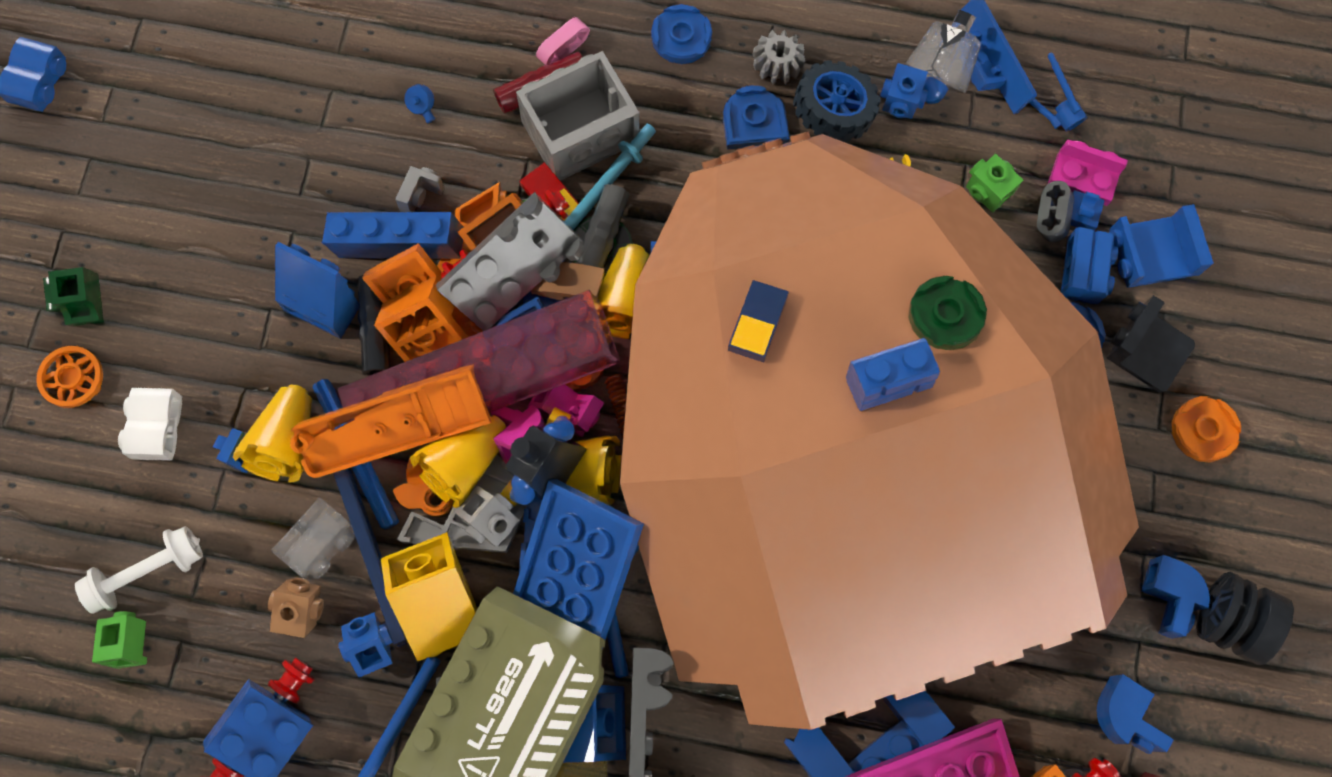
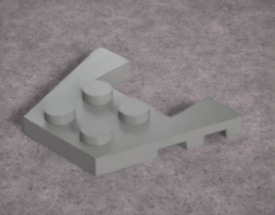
(421, 528)

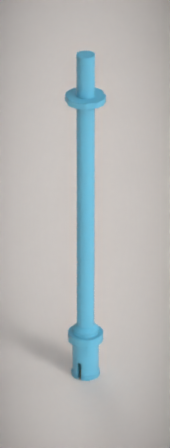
(630, 152)

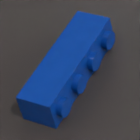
(392, 233)

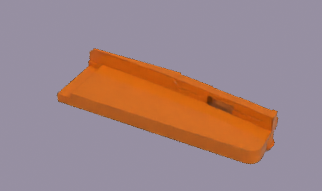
(391, 422)

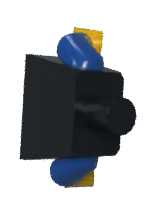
(542, 457)

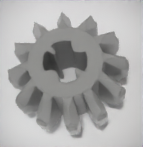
(778, 57)

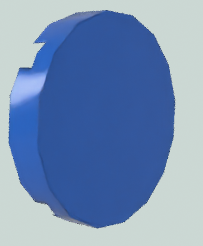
(681, 34)

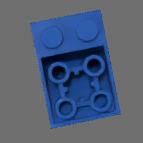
(313, 290)

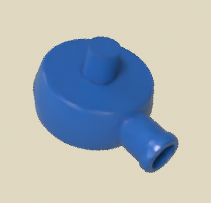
(420, 101)

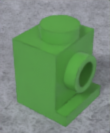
(120, 641)

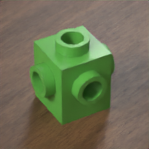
(993, 182)

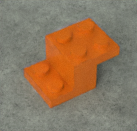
(413, 311)

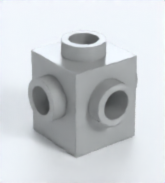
(487, 516)

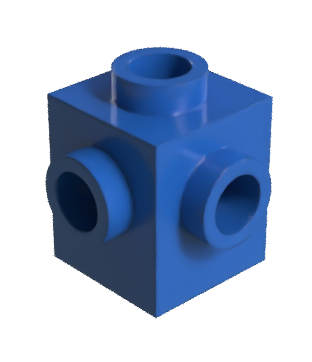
(904, 91)
(366, 644)

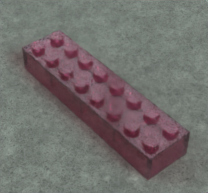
(514, 357)

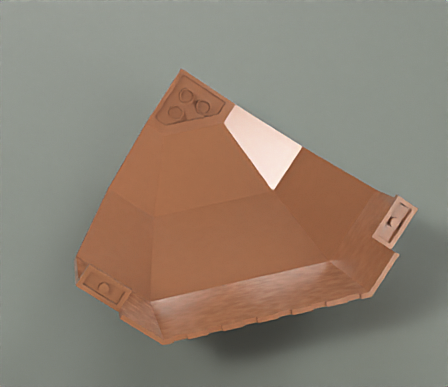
(840, 544)

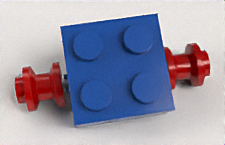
(260, 727)

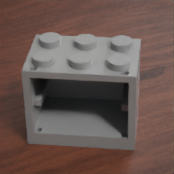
(578, 115)

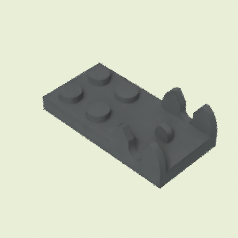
(511, 262)
(646, 696)

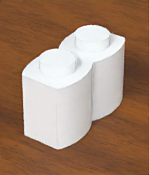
(150, 424)

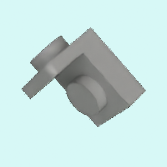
(413, 188)

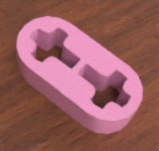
(563, 41)

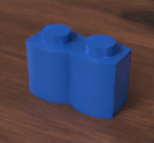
(32, 74)

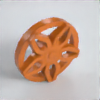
(70, 377)

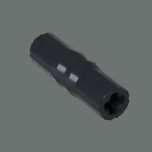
(374, 347)

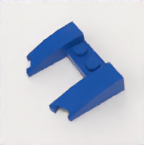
(918, 725)

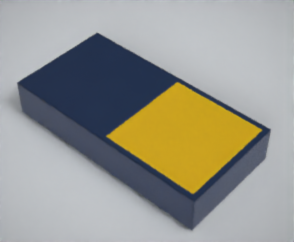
(758, 321)

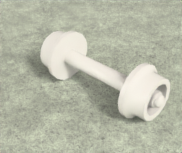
(97, 591)

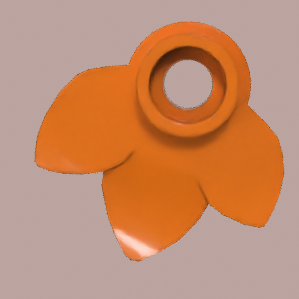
(418, 495)

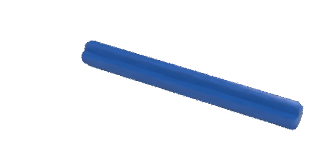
(364, 472)

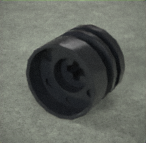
(1245, 618)

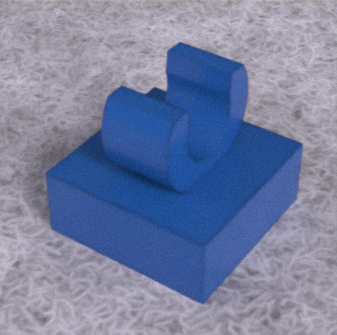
(1086, 210)
(227, 447)

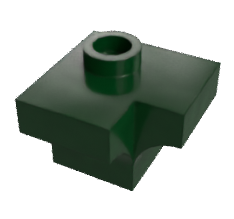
(75, 295)

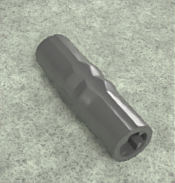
(604, 226)

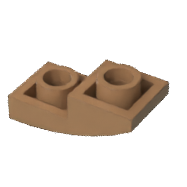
(571, 281)

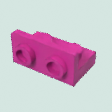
(1088, 169)

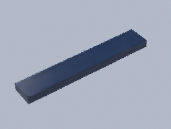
(369, 549)

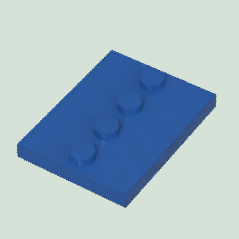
(578, 558)

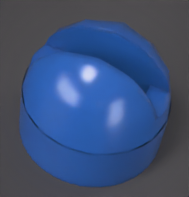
(936, 90)

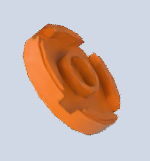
(1206, 429)

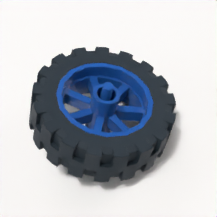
(831, 114)

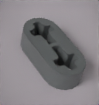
(1062, 211)

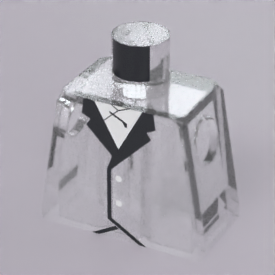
(948, 52)

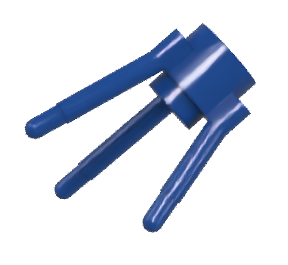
(1068, 112)

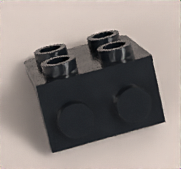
(1150, 346)

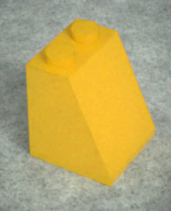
(429, 595)

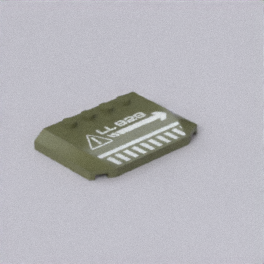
(507, 696)

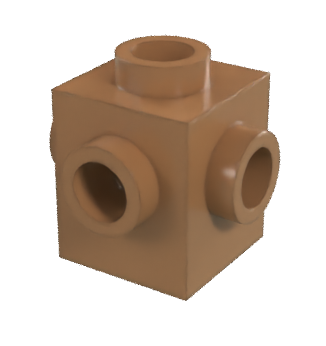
(295, 607)

